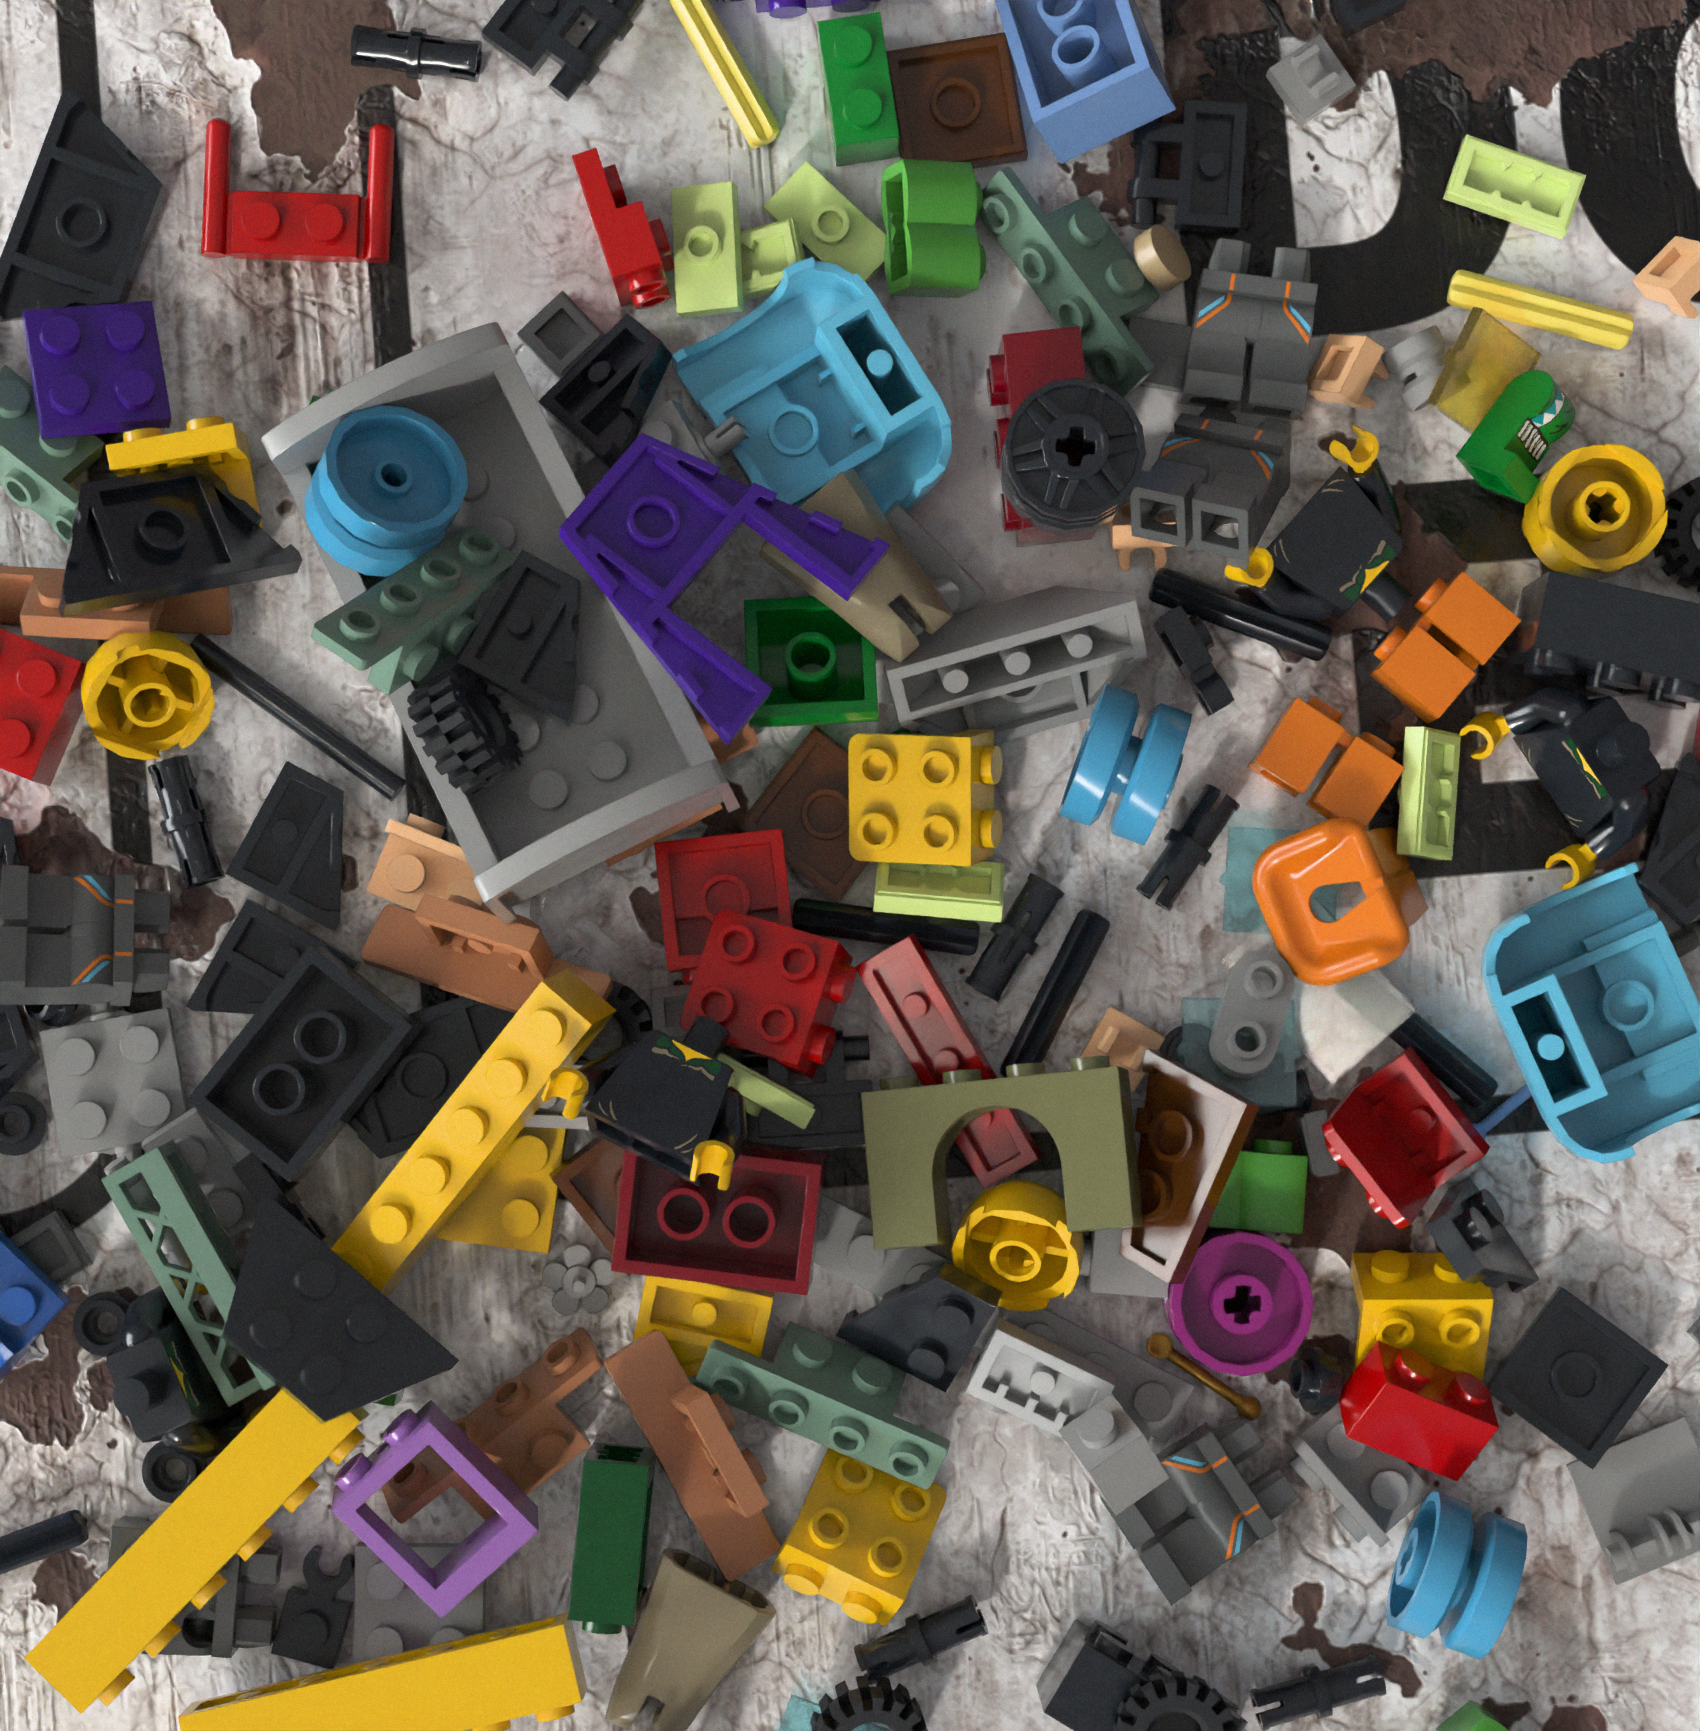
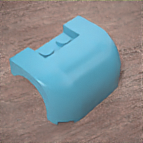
(822, 391)
(1597, 1014)

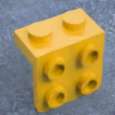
(206, 440)
(924, 797)
(1421, 1307)
(859, 1538)

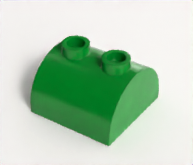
(812, 661)

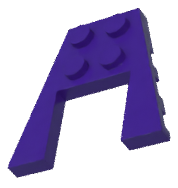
(656, 529)

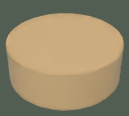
(1161, 257)

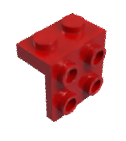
(771, 989)
(1401, 1137)

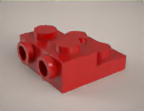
(631, 244)
(717, 874)

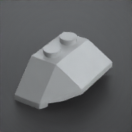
(1019, 663)

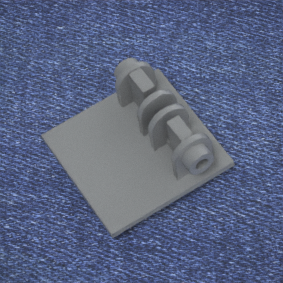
(1644, 1499)

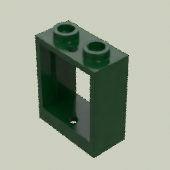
(611, 1537)

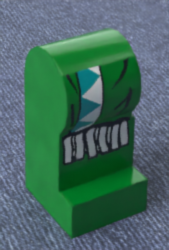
(1517, 435)

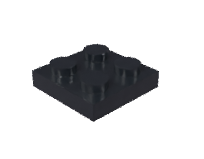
(1576, 1377)

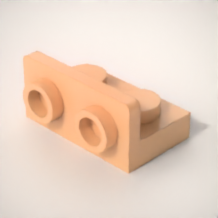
(421, 863)

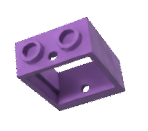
(478, 1554)

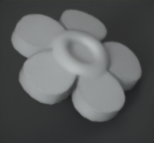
(578, 1280)

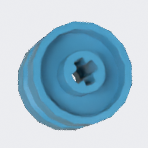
(385, 489)
(1133, 767)
(1457, 1575)

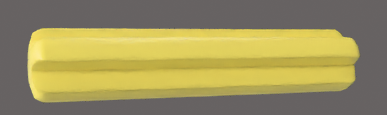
(728, 71)
(1541, 309)

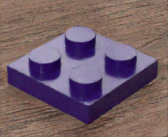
(96, 369)

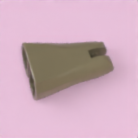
(894, 578)
(685, 1641)

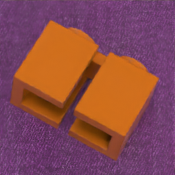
(1448, 641)
(1301, 744)

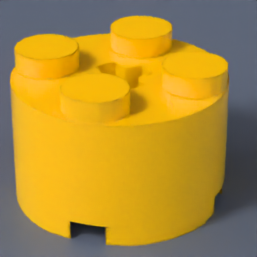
(1630, 516)

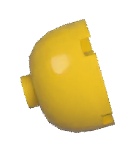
(146, 694)
(1019, 1244)

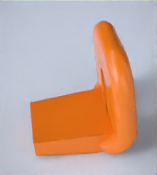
(1336, 854)

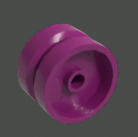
(1274, 1309)

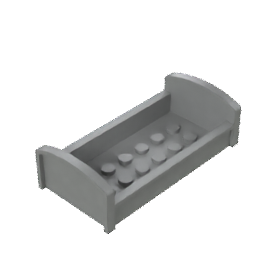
(634, 746)

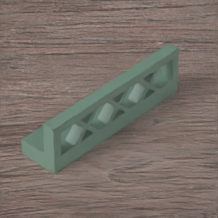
(205, 1243)

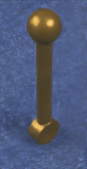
(1161, 1347)

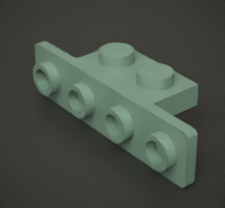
(1077, 274)
(37, 469)
(417, 611)
(827, 1397)

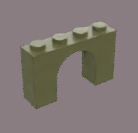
(916, 1126)

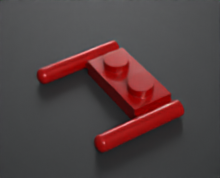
(294, 223)

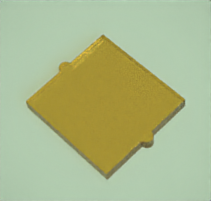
(1480, 369)

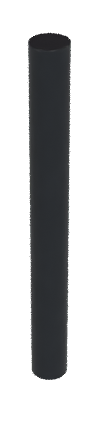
(297, 718)

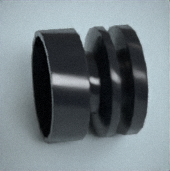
(1041, 482)

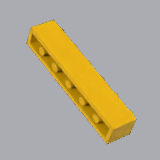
(472, 1130)
(188, 1547)
(438, 1687)

